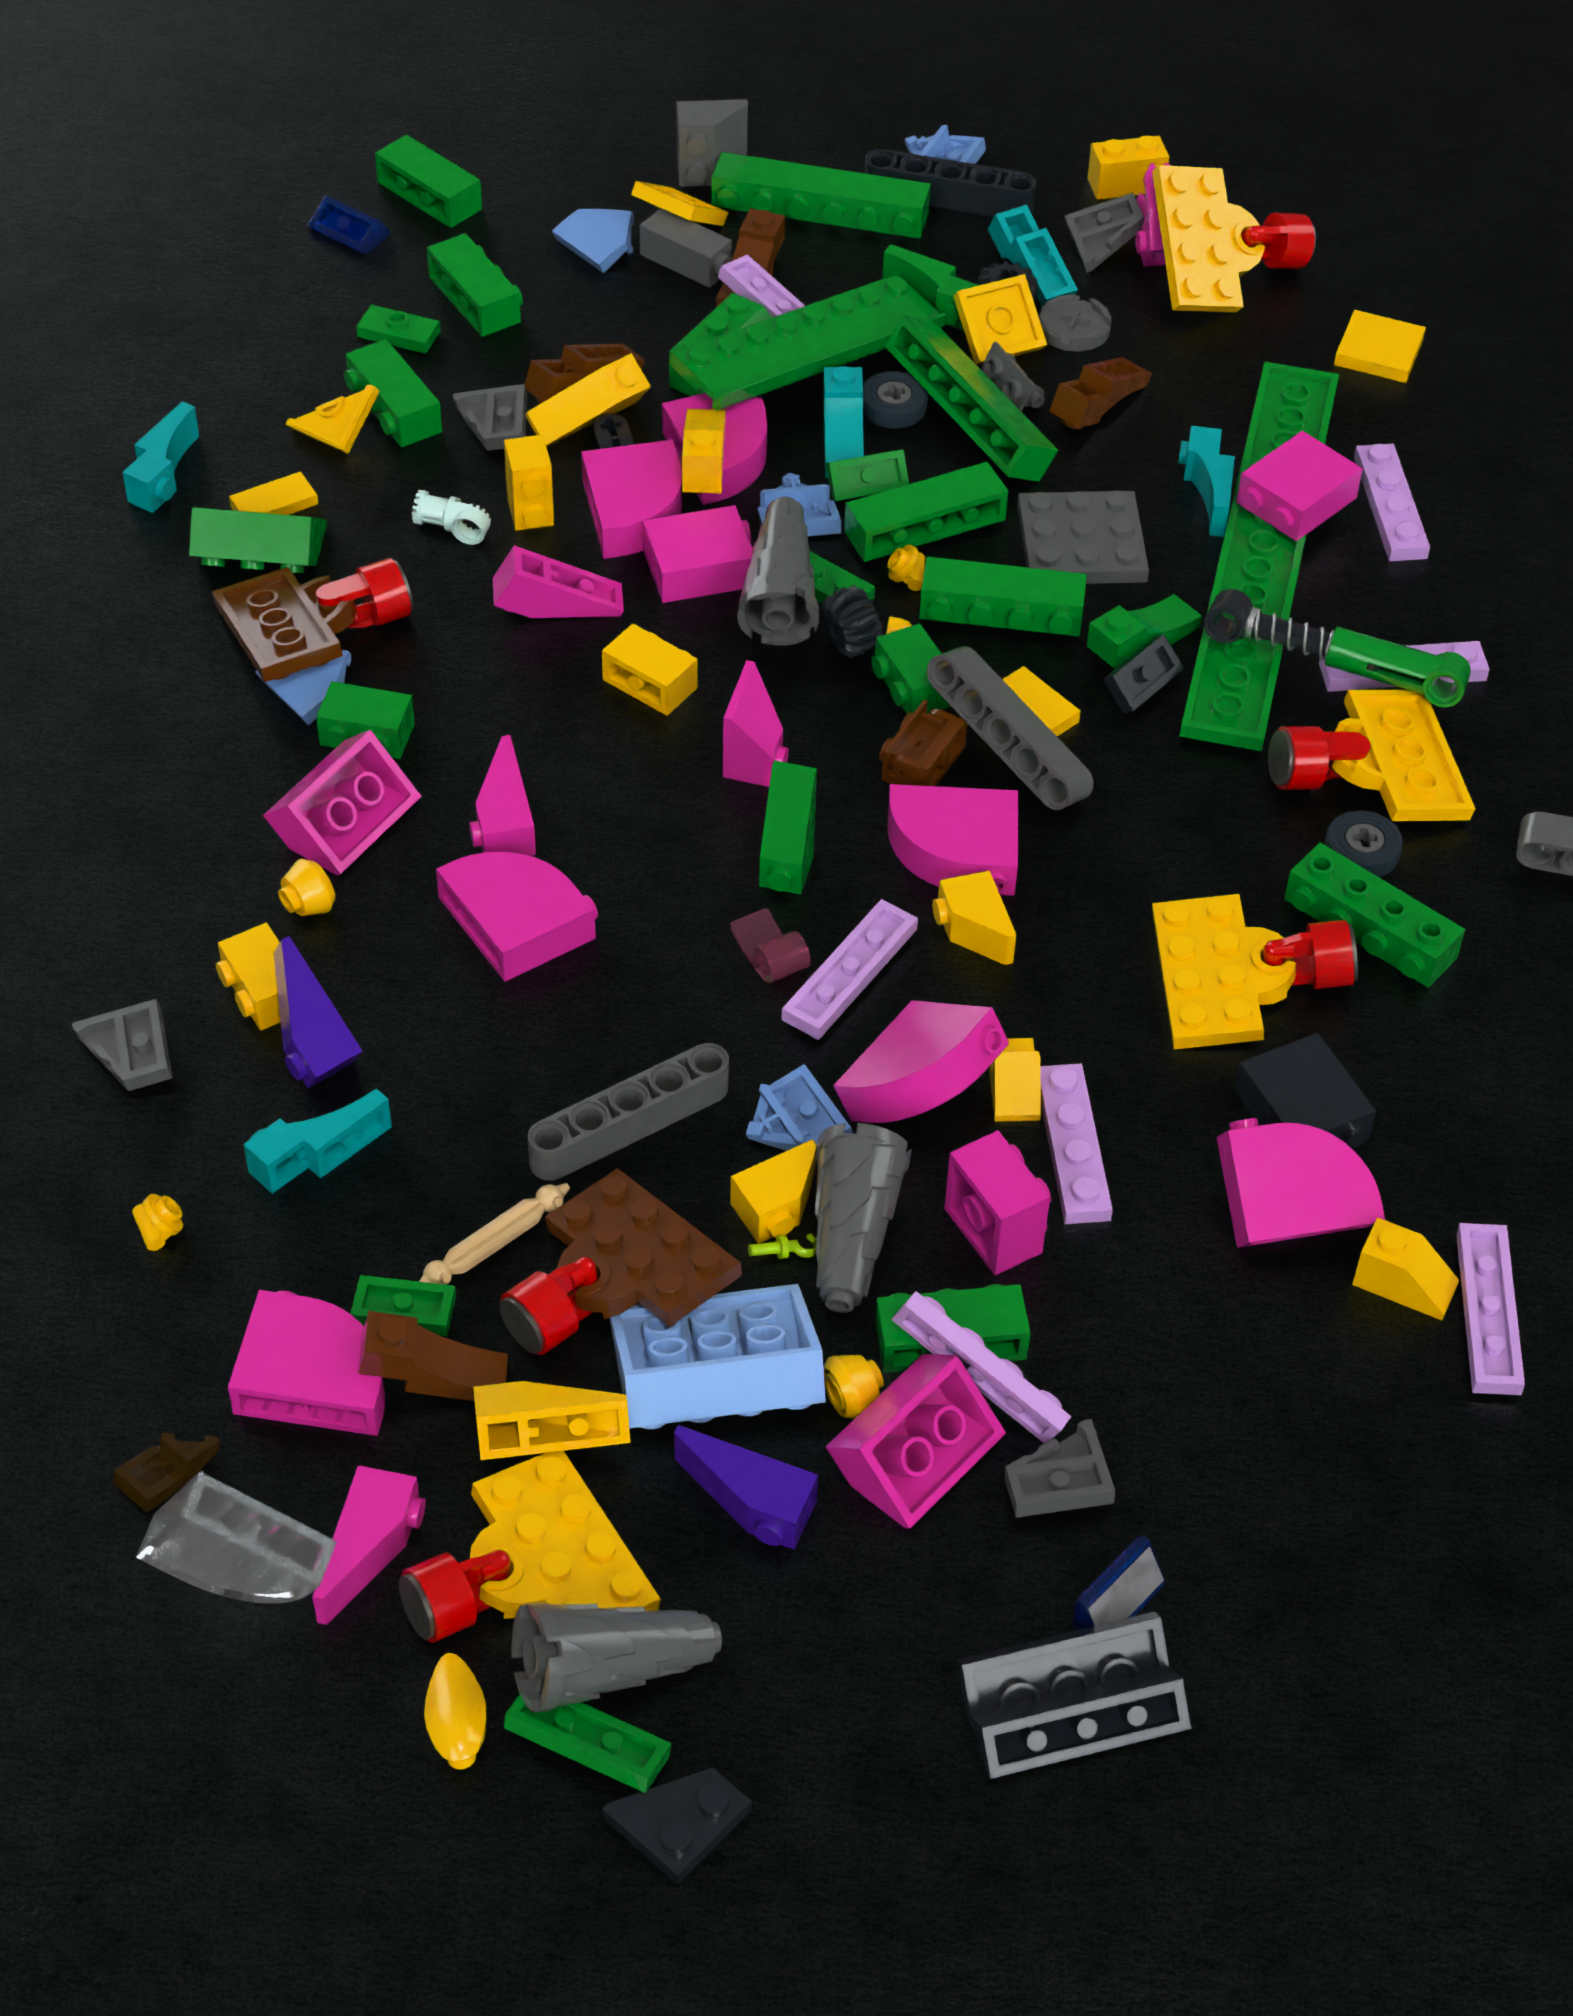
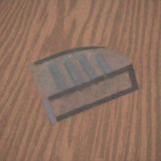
(235, 1545)

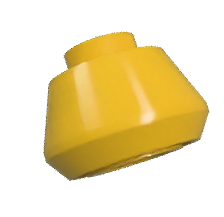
(306, 889)
(851, 1383)

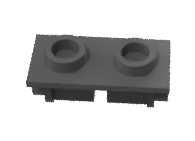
(1011, 379)

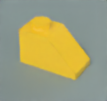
(976, 916)
(775, 1192)
(1405, 1270)

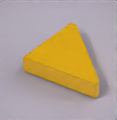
(338, 420)

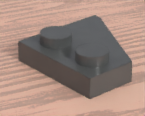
(1104, 228)
(494, 413)
(129, 1043)
(1061, 1475)

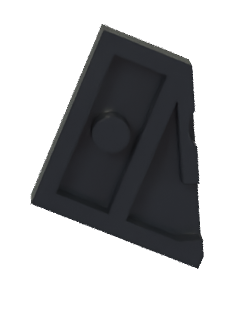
(679, 1820)

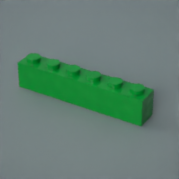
(821, 194)
(971, 398)

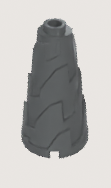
(780, 581)
(854, 1202)
(588, 1650)

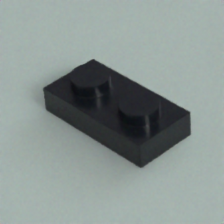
(1143, 673)

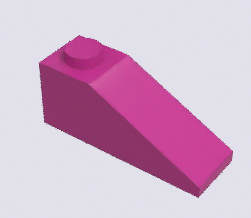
(552, 589)
(503, 808)
(368, 1535)

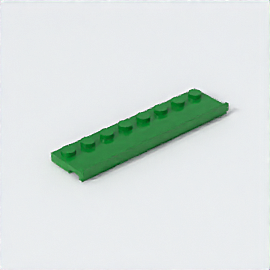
(800, 342)

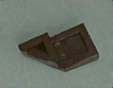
(163, 1469)

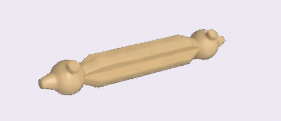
(495, 1235)

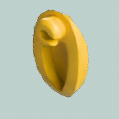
(455, 1712)

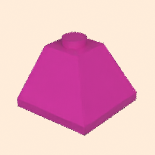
(751, 731)

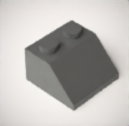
(706, 131)

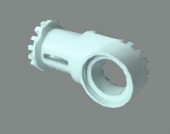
(450, 515)

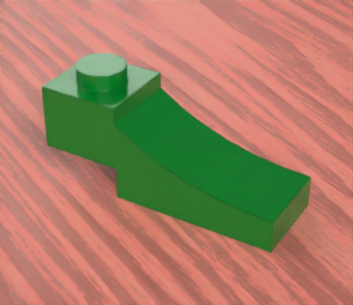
(928, 277)
(1123, 632)

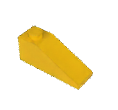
(598, 394)
(703, 451)
(546, 1418)

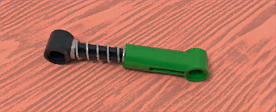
(1343, 649)

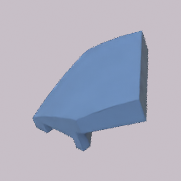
(948, 147)
(597, 235)
(819, 511)
(307, 688)
(793, 1111)

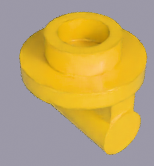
(907, 566)
(158, 1220)

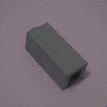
(684, 246)

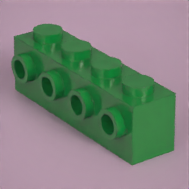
(925, 511)
(1002, 596)
(1381, 915)

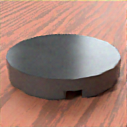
(1075, 323)

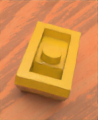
(1016, 1082)

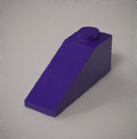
(311, 1027)
(755, 1490)

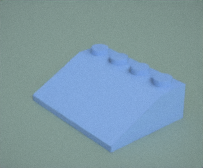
(720, 1359)

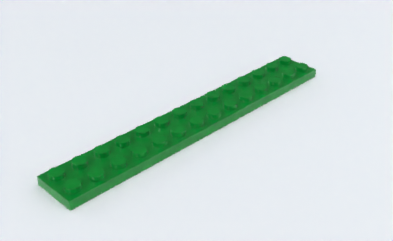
(1238, 679)

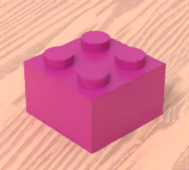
(997, 1202)

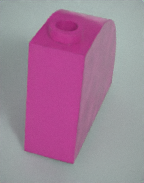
(744, 440)
(630, 487)
(955, 832)
(516, 909)
(921, 1061)
(1294, 1183)
(304, 1367)

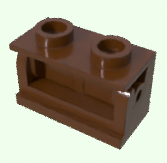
(923, 747)

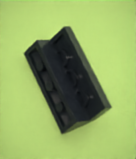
(1072, 1695)

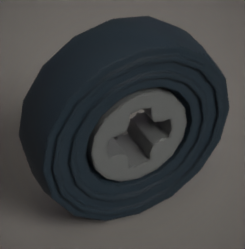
(886, 412)
(1376, 831)

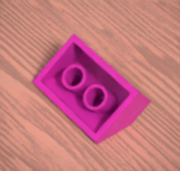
(343, 803)
(917, 1438)

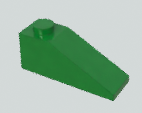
(788, 828)

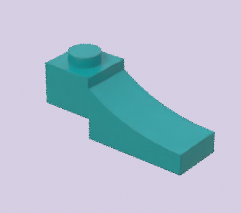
(1022, 242)
(843, 413)
(1209, 473)
(151, 476)
(318, 1143)

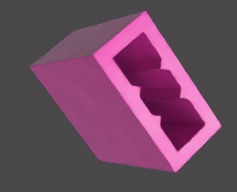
(1299, 485)
(698, 553)

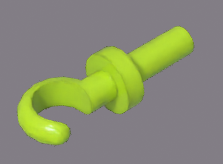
(782, 1247)

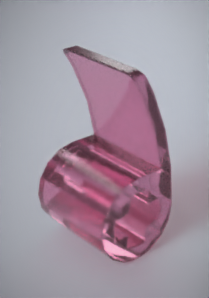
(768, 949)

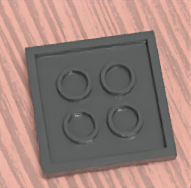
(1084, 534)

